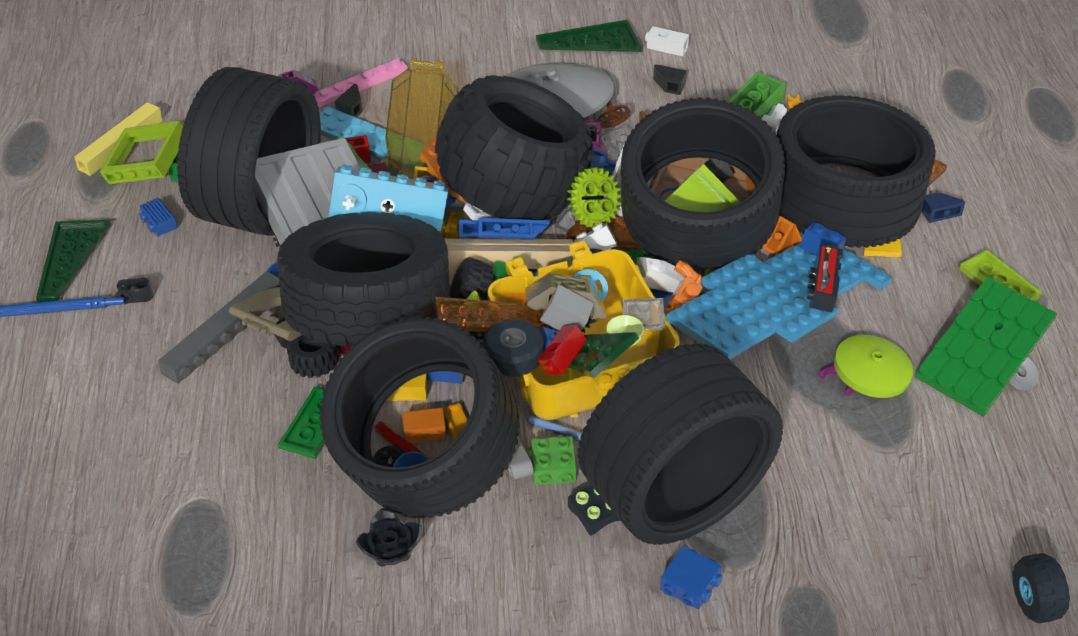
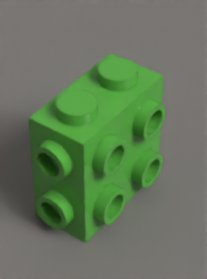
(553, 460)

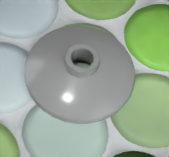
(1026, 376)

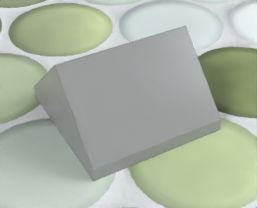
(566, 309)

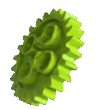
(594, 179)

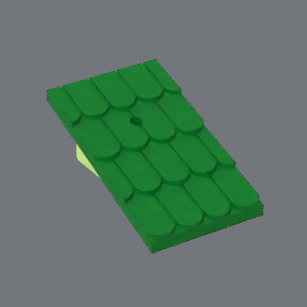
(985, 346)

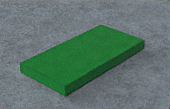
(304, 432)

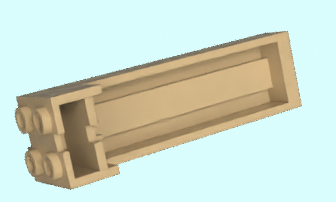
(535, 252)

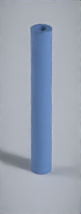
(555, 427)

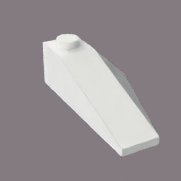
(661, 275)

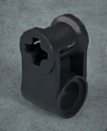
(134, 290)

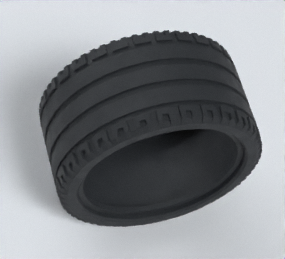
(226, 130)
(706, 131)
(863, 136)
(375, 371)
(679, 443)

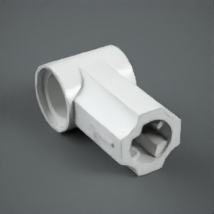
(774, 117)

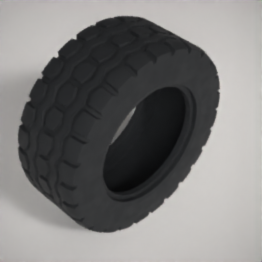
(360, 273)

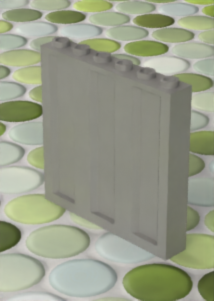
(299, 184)

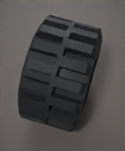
(470, 277)
(311, 356)

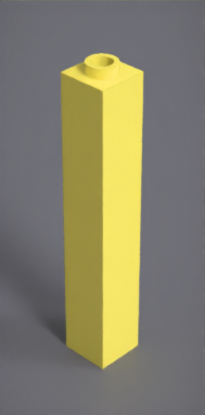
(96, 154)

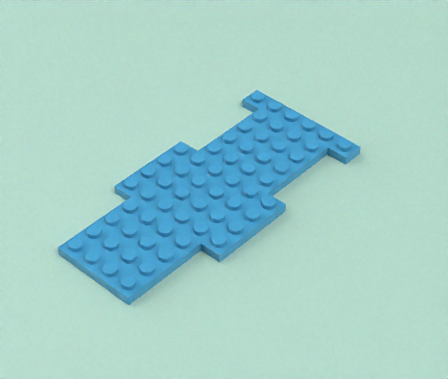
(764, 298)

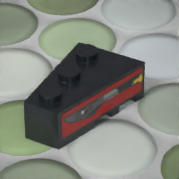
(824, 279)

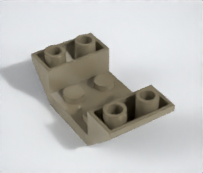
(538, 293)

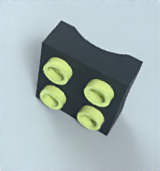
(591, 509)

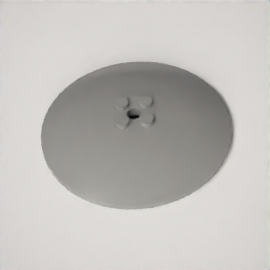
(578, 84)

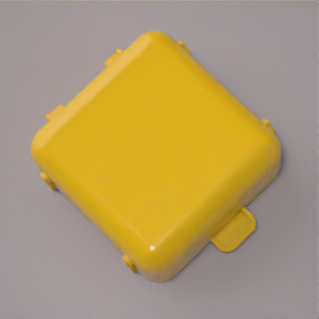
(552, 395)

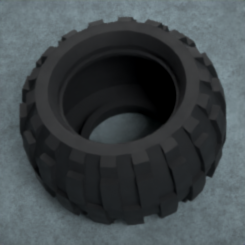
(512, 148)

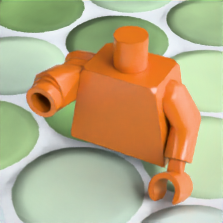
(687, 289)

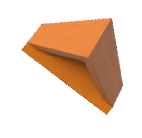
(784, 237)

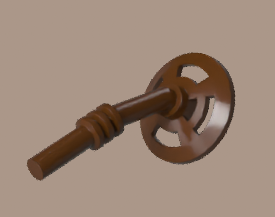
(614, 115)

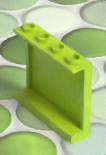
(702, 193)

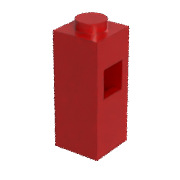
(562, 350)

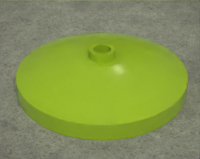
(873, 366)

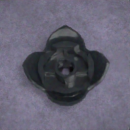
(389, 539)

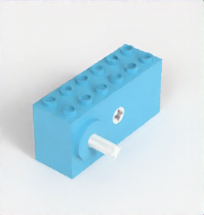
(369, 191)

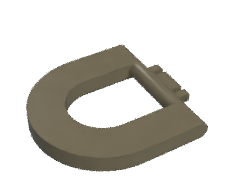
(257, 304)

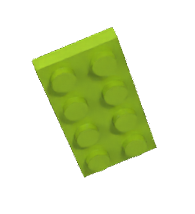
(989, 265)

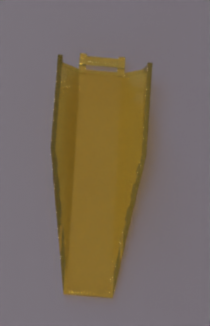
(415, 112)

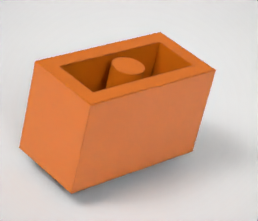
(424, 425)

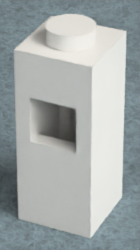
(667, 41)

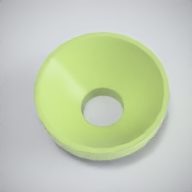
(625, 324)

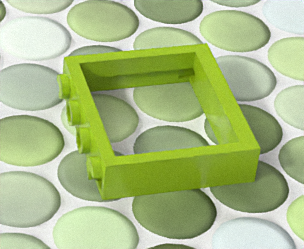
(116, 172)

